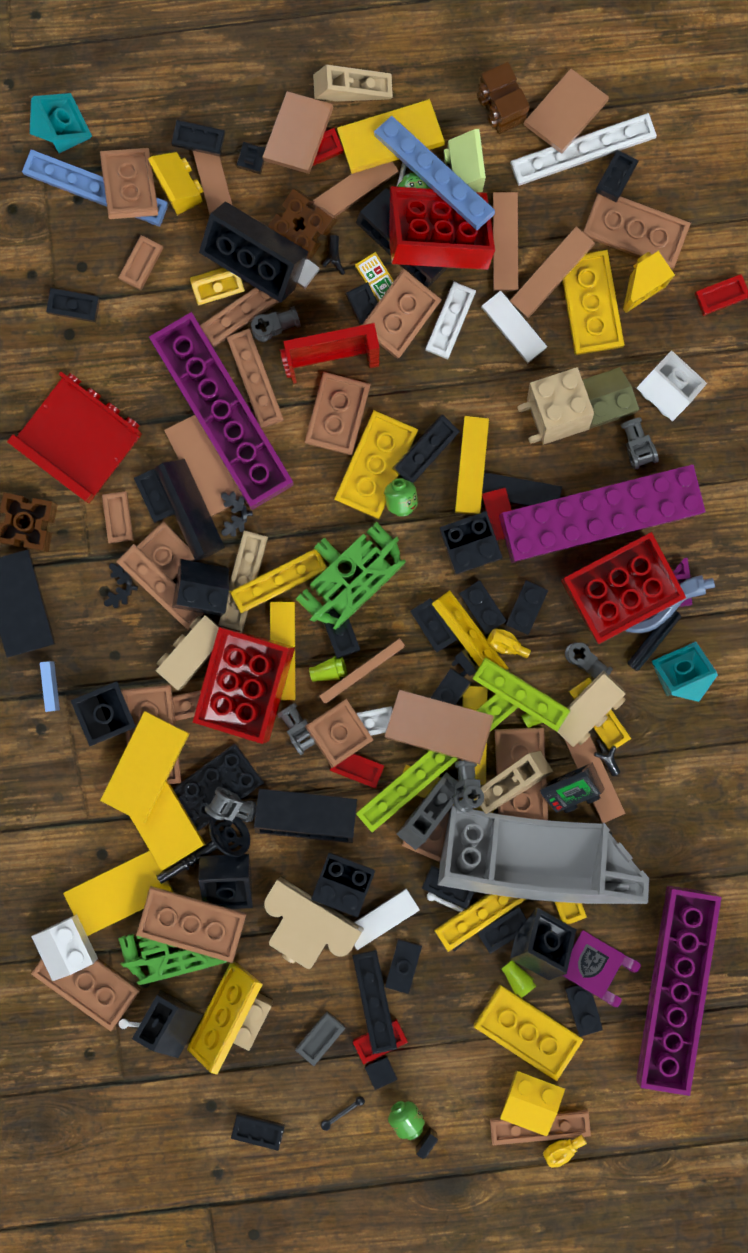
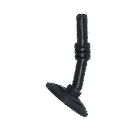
(221, 842)

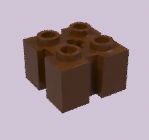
(502, 98)
(317, 222)
(39, 513)

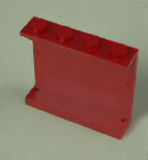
(77, 438)

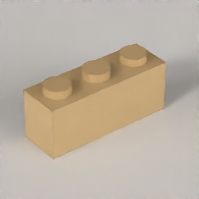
(189, 653)
(591, 708)

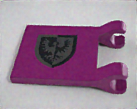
(595, 965)

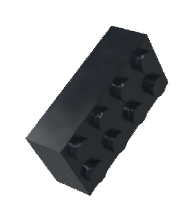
(253, 251)

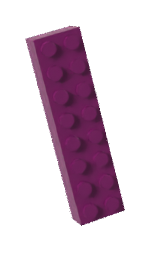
(221, 411)
(602, 513)
(678, 990)

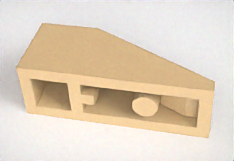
(351, 84)
(515, 780)

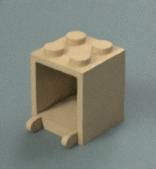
(558, 406)

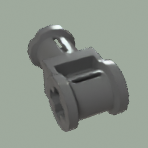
(274, 324)
(639, 444)
(588, 662)
(296, 731)
(467, 787)
(229, 805)

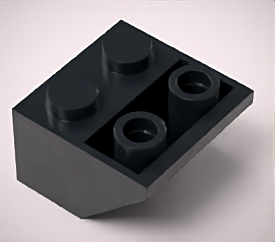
(470, 543)
(343, 884)
(167, 1025)

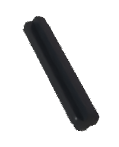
(653, 642)

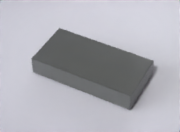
(320, 1038)

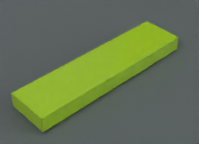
(521, 694)

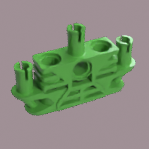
(362, 587)
(161, 965)

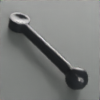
(326, 1124)

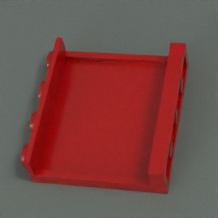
(331, 347)

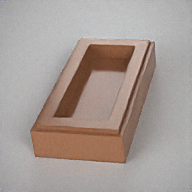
(141, 262)
(117, 517)

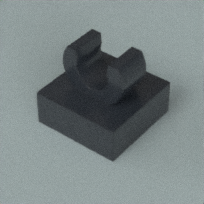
(251, 158)
(466, 662)

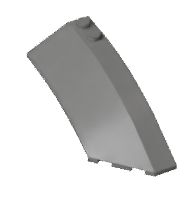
(538, 860)

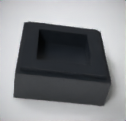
(381, 1072)
(426, 1143)

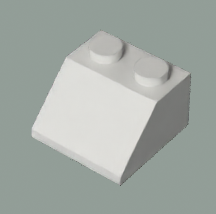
(671, 386)
(65, 948)

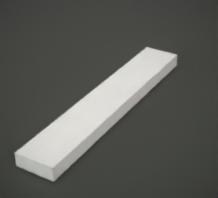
(584, 149)

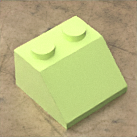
(466, 159)

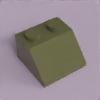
(610, 397)

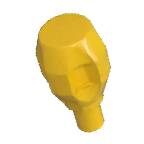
(506, 643)
(562, 1151)

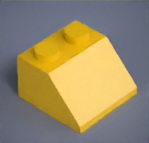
(176, 181)
(648, 278)
(532, 1103)

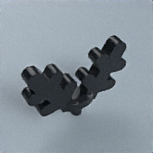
(230, 528)
(123, 595)

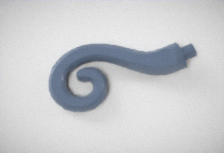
(691, 587)

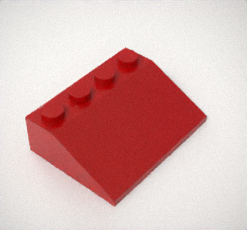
(434, 234)
(623, 588)
(243, 685)

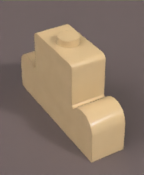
(307, 925)

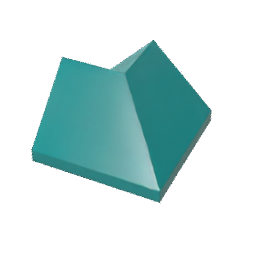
(58, 121)
(685, 672)

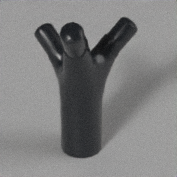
(333, 255)
(607, 757)

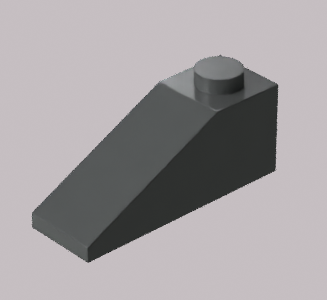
(429, 812)

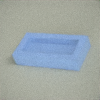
(49, 686)

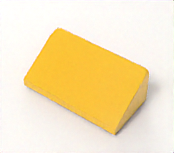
(215, 285)

